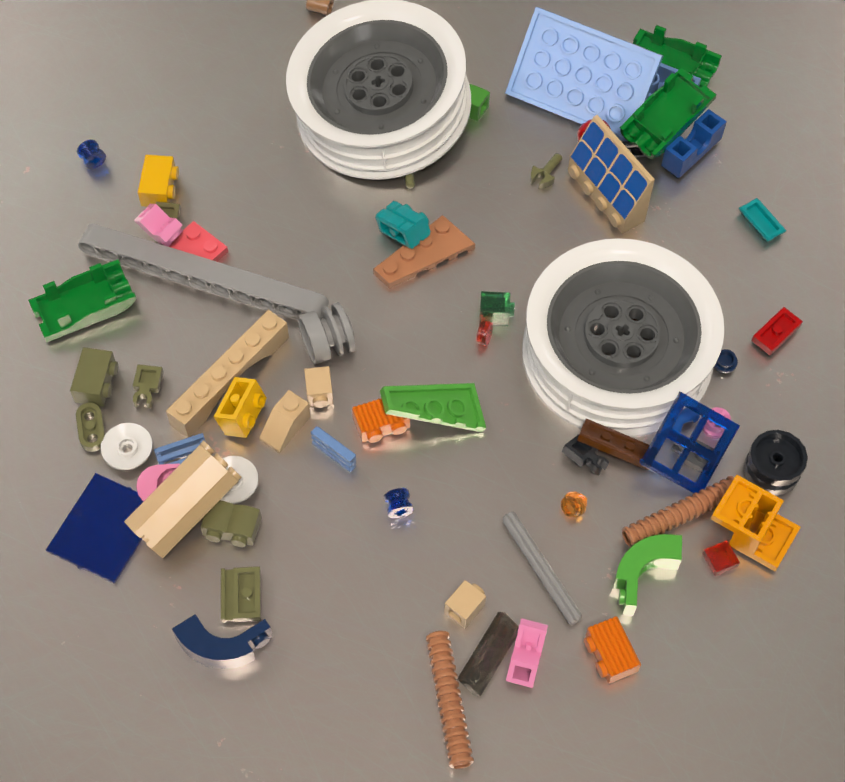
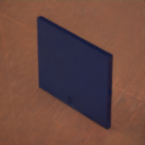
(95, 529)

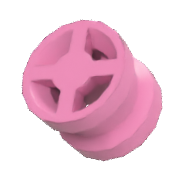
(715, 431)

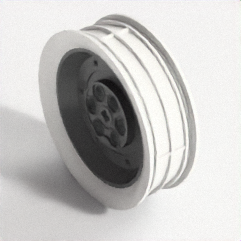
(379, 89)
(625, 282)

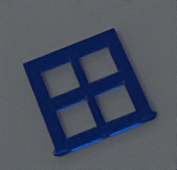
(689, 444)

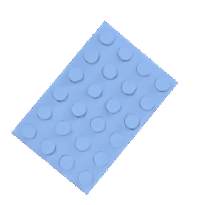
(581, 71)

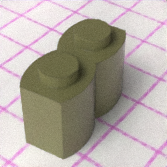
(231, 523)

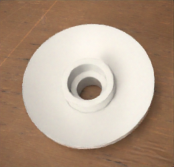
(123, 437)
(246, 485)

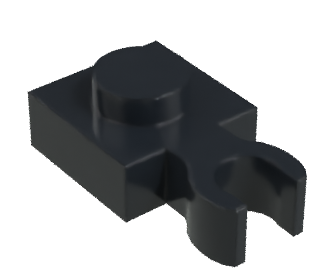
(585, 454)

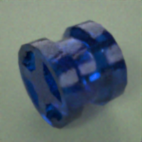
(91, 154)
(398, 503)

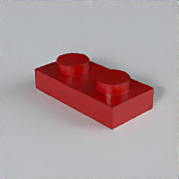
(777, 331)

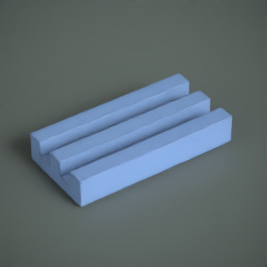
(178, 449)
(333, 449)

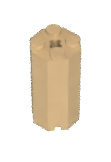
(182, 499)

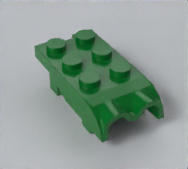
(680, 53)
(667, 114)
(83, 300)

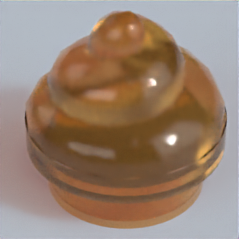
(574, 504)

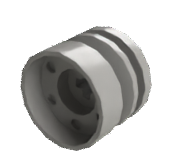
(331, 331)

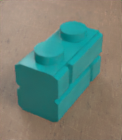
(403, 224)

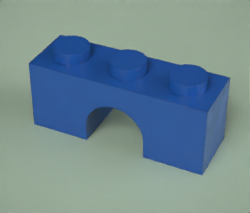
(686, 152)

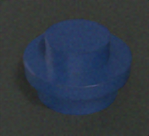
(726, 361)

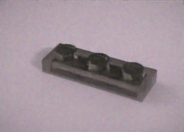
(489, 654)

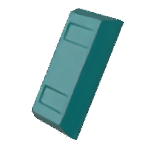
(762, 219)

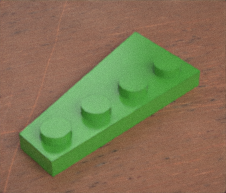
(438, 403)

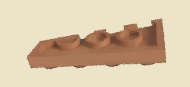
(442, 244)

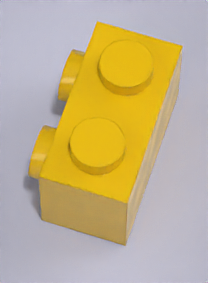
(157, 180)
(240, 407)

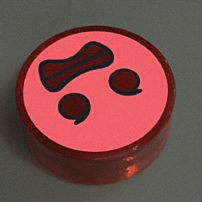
(484, 332)

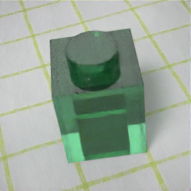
(496, 308)

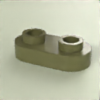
(90, 429)

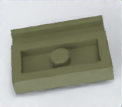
(241, 594)

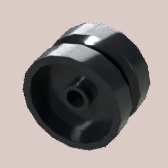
(776, 461)

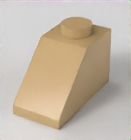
(285, 421)

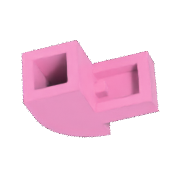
(159, 225)
(526, 653)

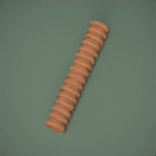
(677, 513)
(449, 700)

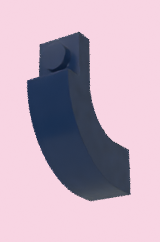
(217, 651)

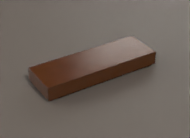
(612, 442)

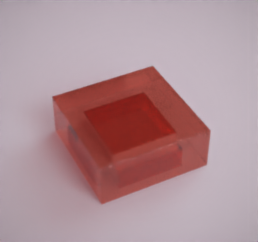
(721, 558)

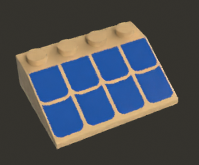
(611, 176)

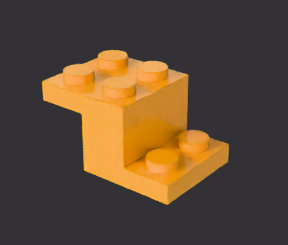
(755, 522)

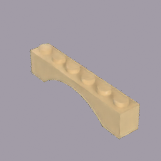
(197, 402)

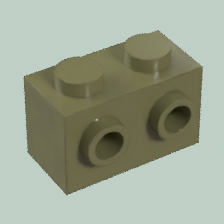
(94, 376)

